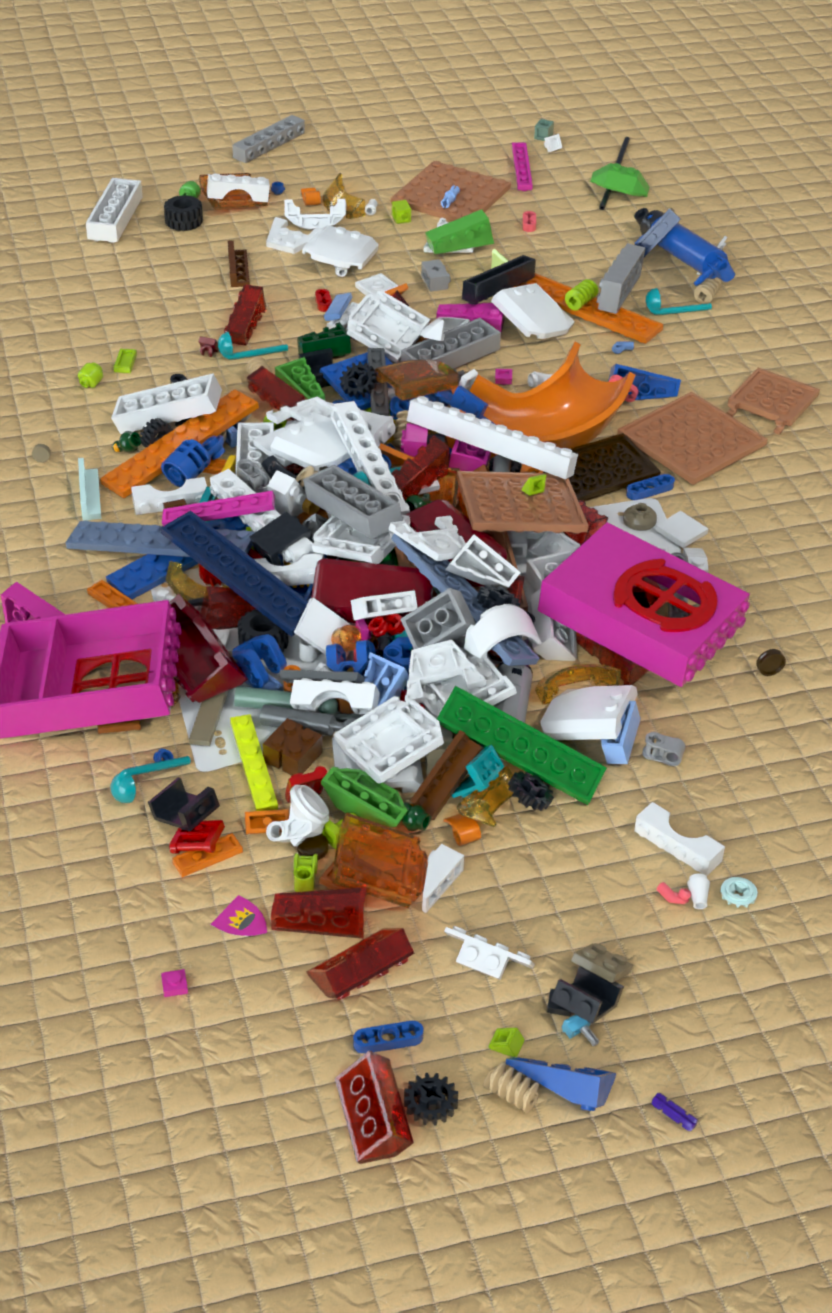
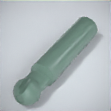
(256, 698)

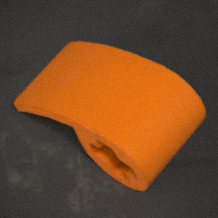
(311, 196)
(464, 829)

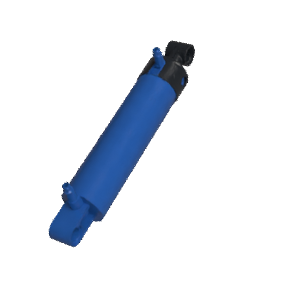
(689, 248)

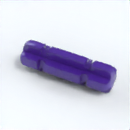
(674, 1111)

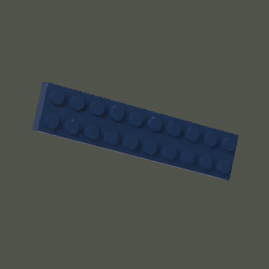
(237, 570)

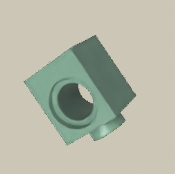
(543, 129)

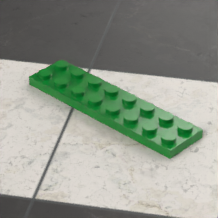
(522, 745)

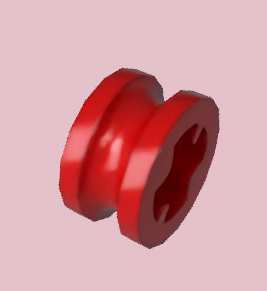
(378, 626)

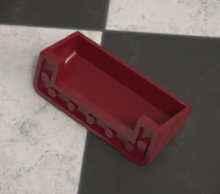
(424, 517)
(342, 581)
(203, 661)

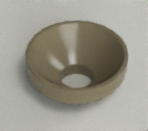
(640, 520)

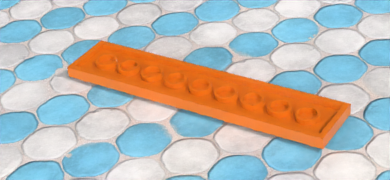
(624, 322)
(147, 463)

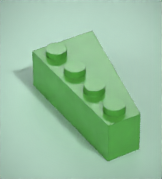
(460, 234)

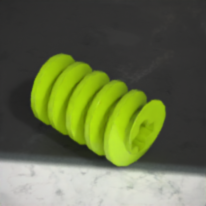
(581, 294)

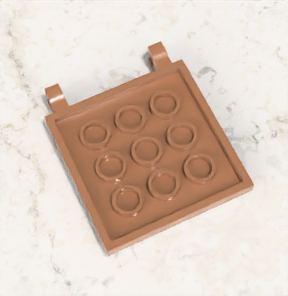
(773, 398)

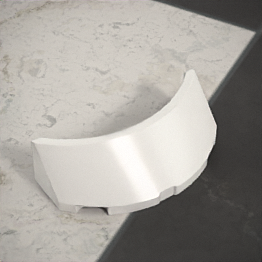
(313, 221)
(440, 325)
(498, 625)

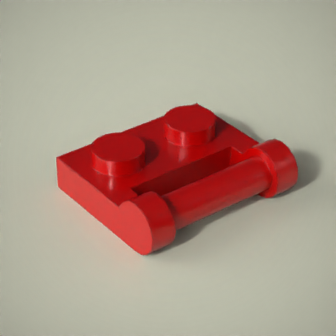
(310, 779)
(205, 831)

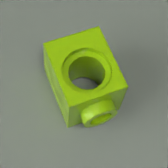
(401, 211)

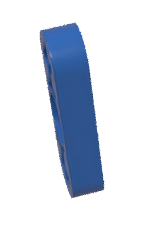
(640, 489)
(383, 1045)

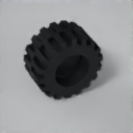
(183, 213)
(257, 624)

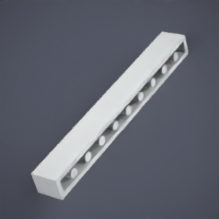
(492, 437)

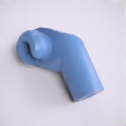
(620, 346)

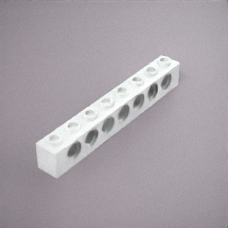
(364, 451)
(229, 485)

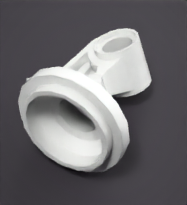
(305, 820)

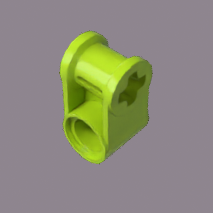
(305, 872)

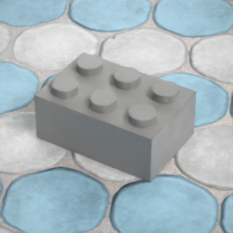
(438, 619)

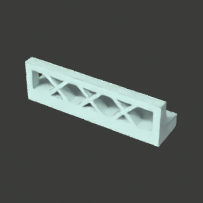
(89, 492)

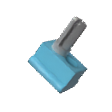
(577, 1025)

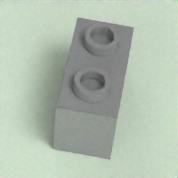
(435, 275)

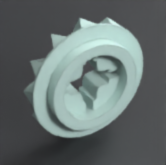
(742, 886)

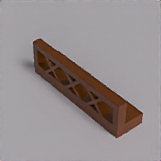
(235, 268)
(446, 775)

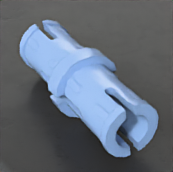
(450, 196)

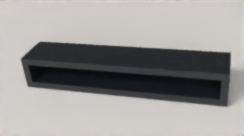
(498, 278)

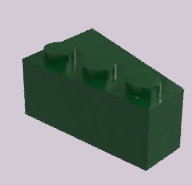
(333, 338)

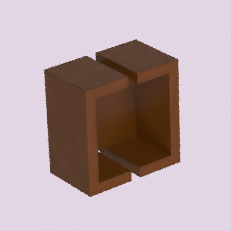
(297, 746)

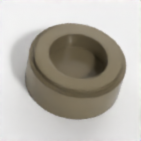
(41, 453)

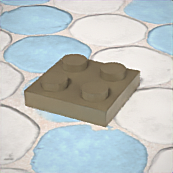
(602, 963)

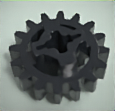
(358, 379)
(495, 596)
(530, 790)
(431, 1099)

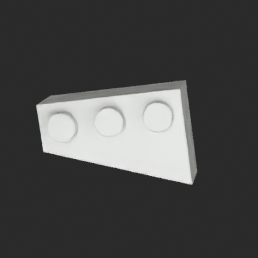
(288, 494)
(483, 565)

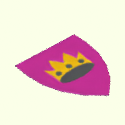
(241, 919)

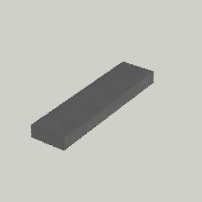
(291, 675)

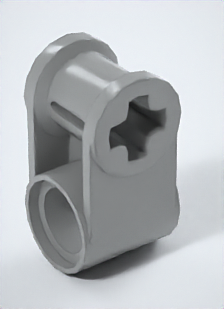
(251, 474)
(665, 750)

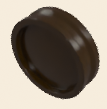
(771, 662)
(314, 845)

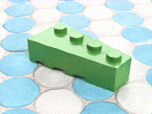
(299, 377)

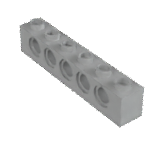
(268, 138)

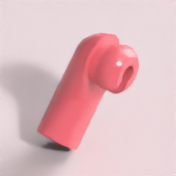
(680, 897)

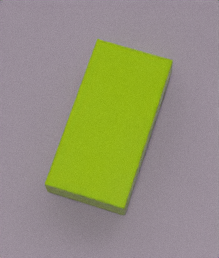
(125, 360)

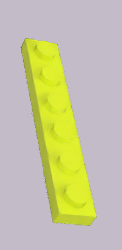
(253, 763)

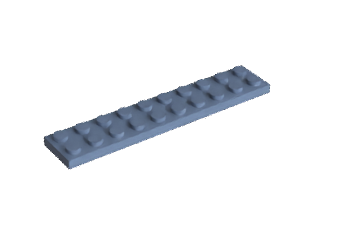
(138, 538)
(512, 649)

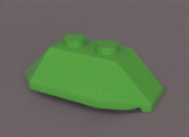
(621, 179)
(359, 794)

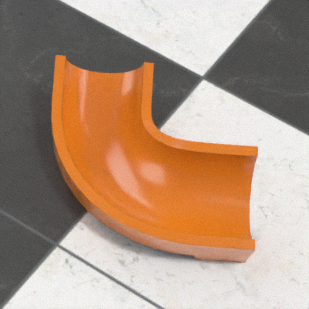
(562, 410)

